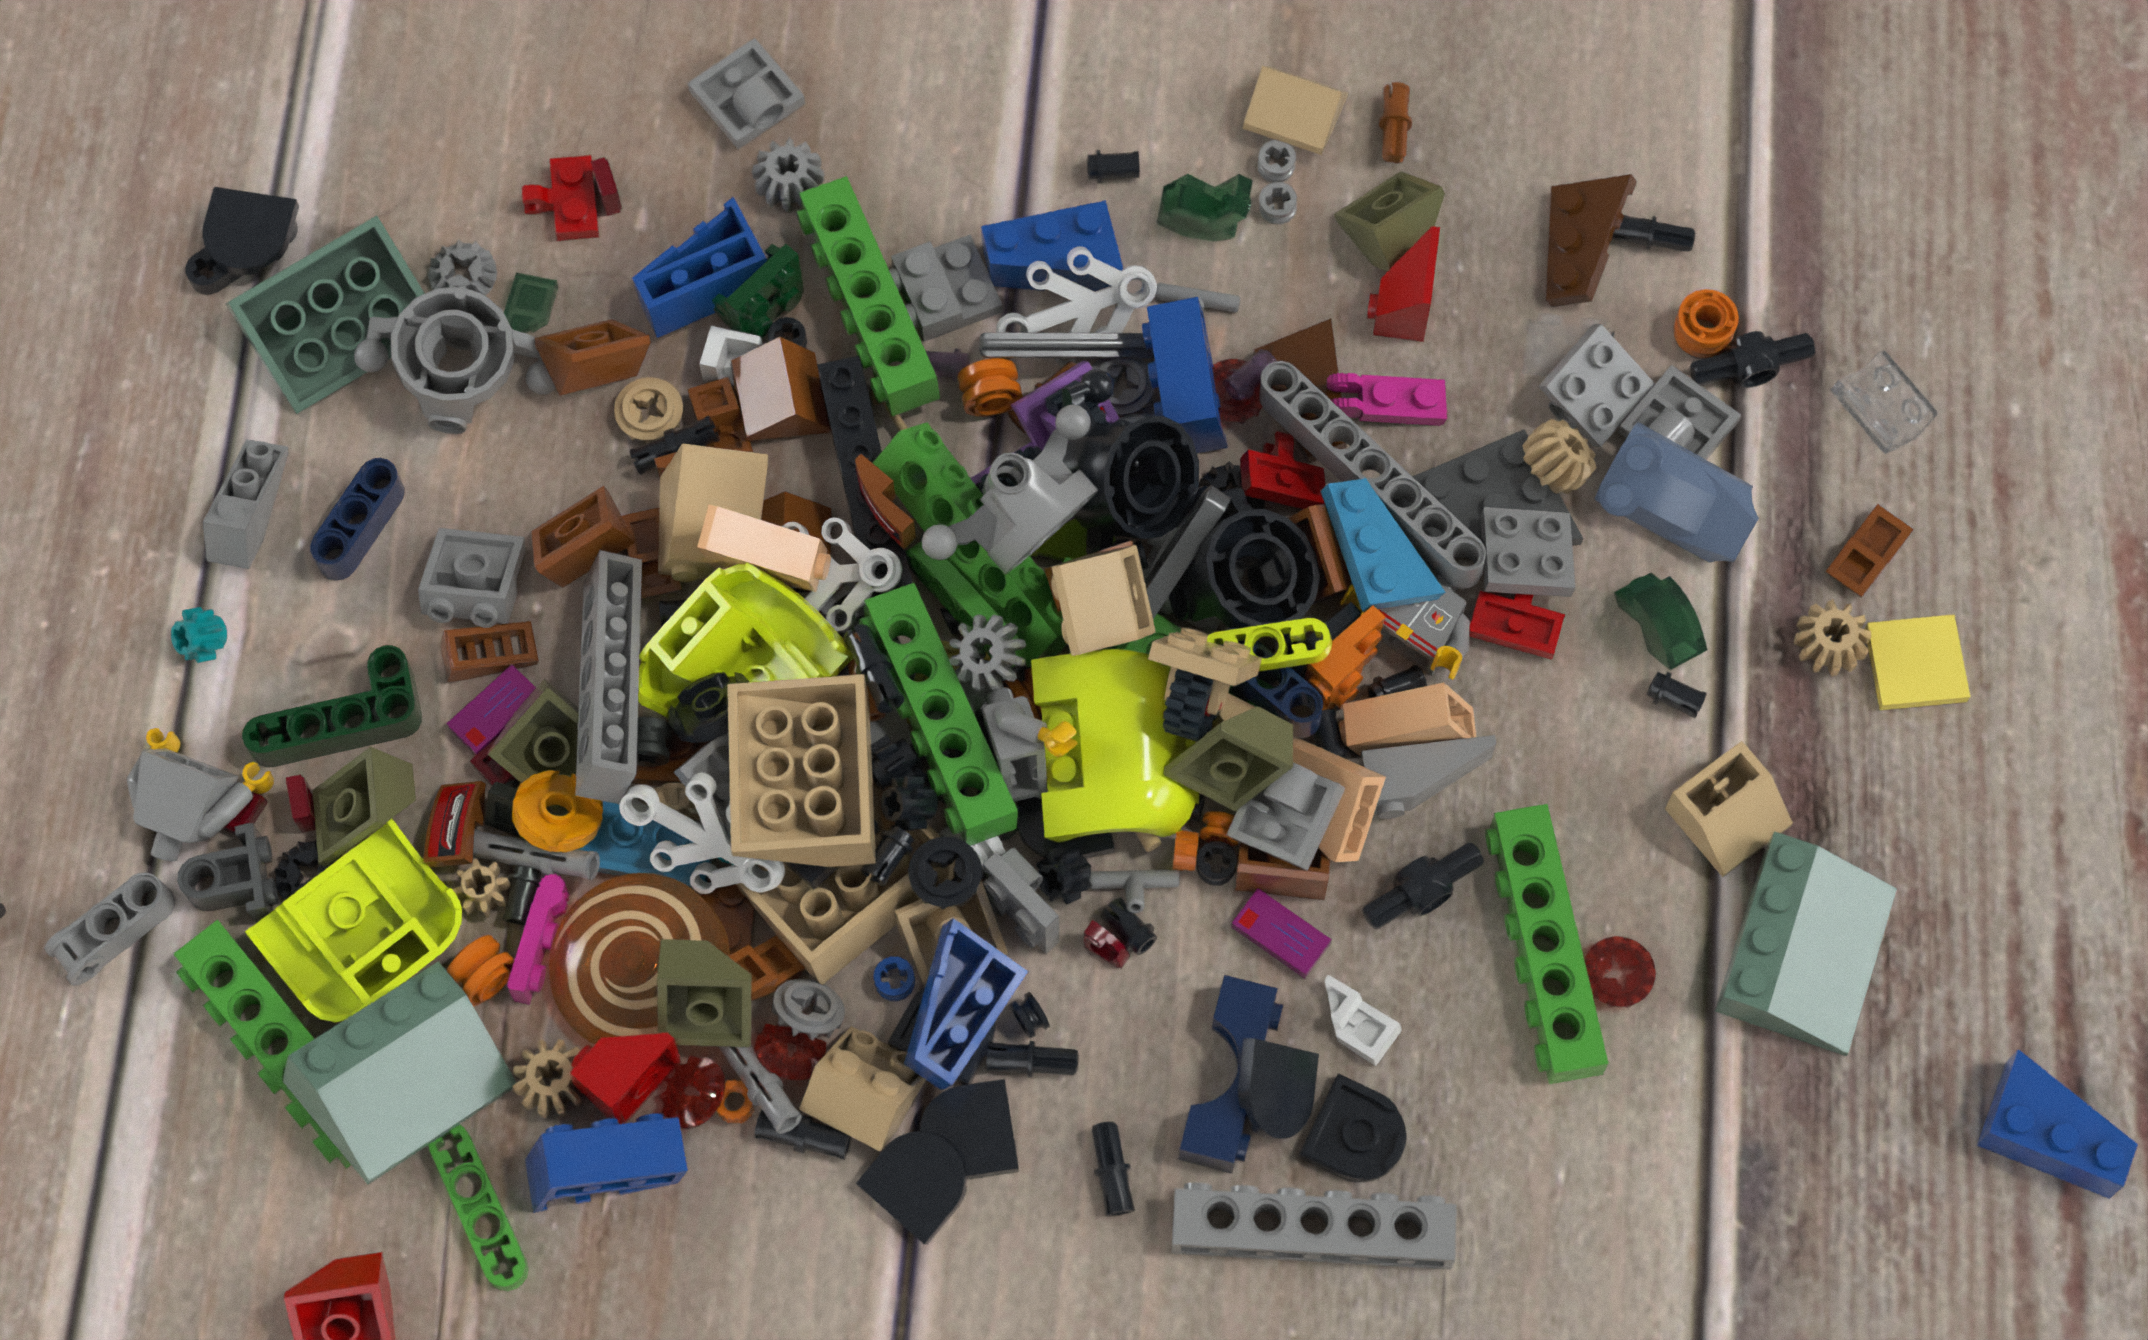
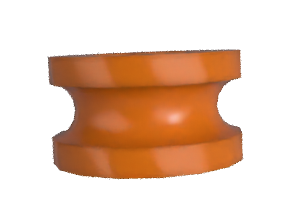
(1217, 827)

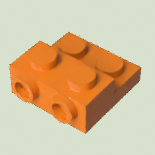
(1342, 668)

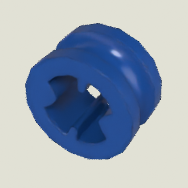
(884, 988)

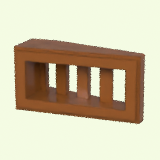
(472, 636)

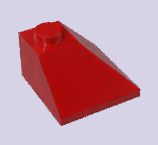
(1406, 292)
(624, 1071)
(343, 1301)

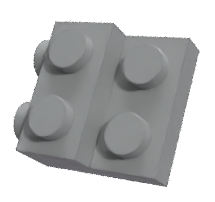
(945, 286)
(471, 577)

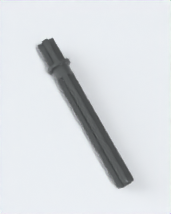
(1064, 345)

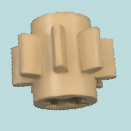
(493, 889)

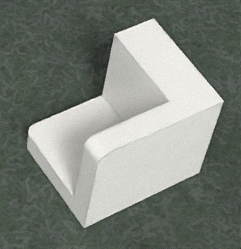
(721, 348)

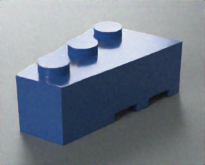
(1049, 237)
(685, 279)
(1184, 371)
(959, 1003)
(2054, 1130)
(605, 1159)

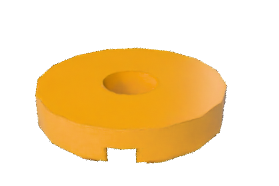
(552, 831)

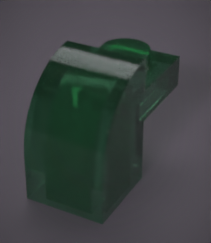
(1202, 210)
(1665, 618)

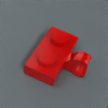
(570, 198)
(1279, 478)
(1516, 624)

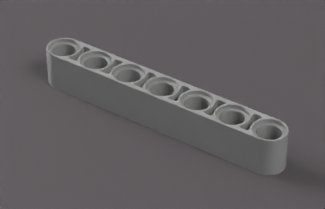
(1367, 455)

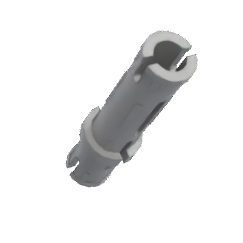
(577, 863)
(779, 1108)

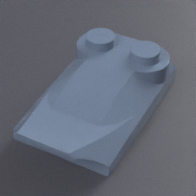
(1679, 496)

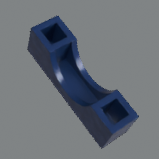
(1215, 1128)

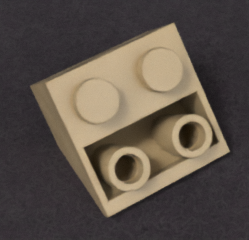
(1102, 600)
(1730, 808)
(862, 1088)

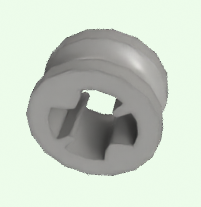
(1275, 172)
(1266, 198)

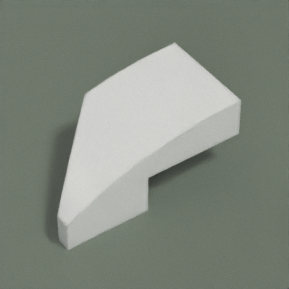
(1359, 1024)

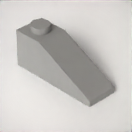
(1423, 770)

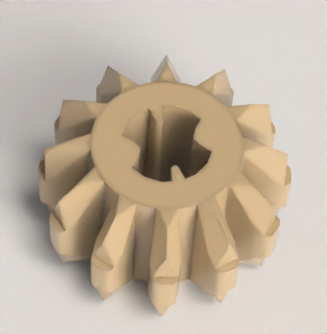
(1559, 456)
(1843, 627)
(542, 1066)

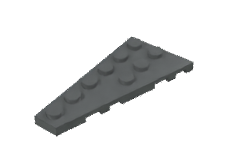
(1489, 478)

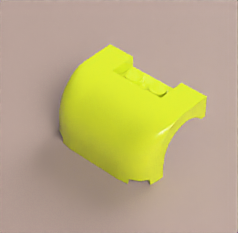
(740, 625)
(1118, 766)
(360, 926)

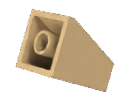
(688, 486)

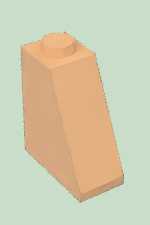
(781, 552)
(1407, 718)
(1356, 808)

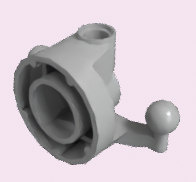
(420, 340)
(1026, 515)

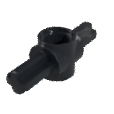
(1752, 359)
(1423, 885)

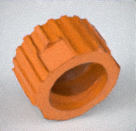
(1185, 850)
(741, 1114)

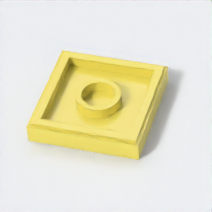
(1917, 662)

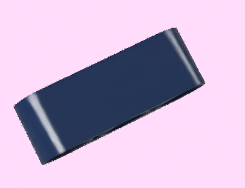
(357, 538)
(1280, 700)

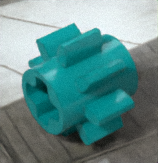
(199, 634)

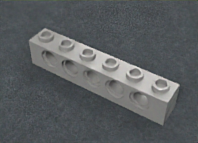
(609, 678)
(1336, 1244)

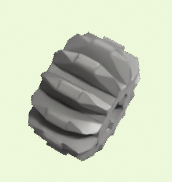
(786, 173)
(1002, 650)

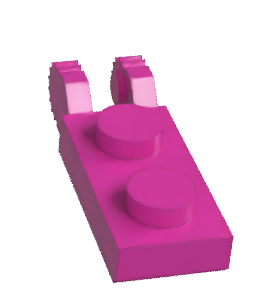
(1391, 398)
(538, 935)

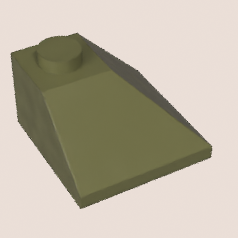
(1391, 217)
(539, 736)
(1236, 758)
(360, 801)
(703, 995)

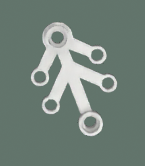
(1083, 302)
(860, 572)
(709, 839)

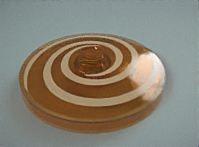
(610, 951)

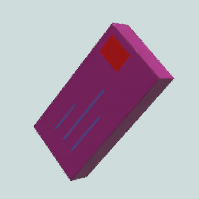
(491, 710)
(1281, 933)

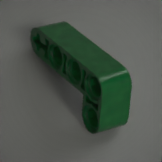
(333, 714)

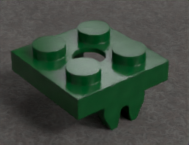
(748, 306)

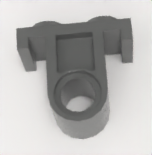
(237, 873)

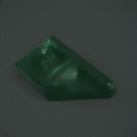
(530, 302)

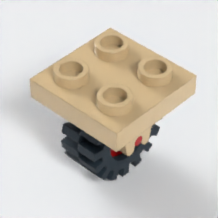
(1199, 679)

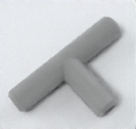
(1207, 298)
(1134, 883)

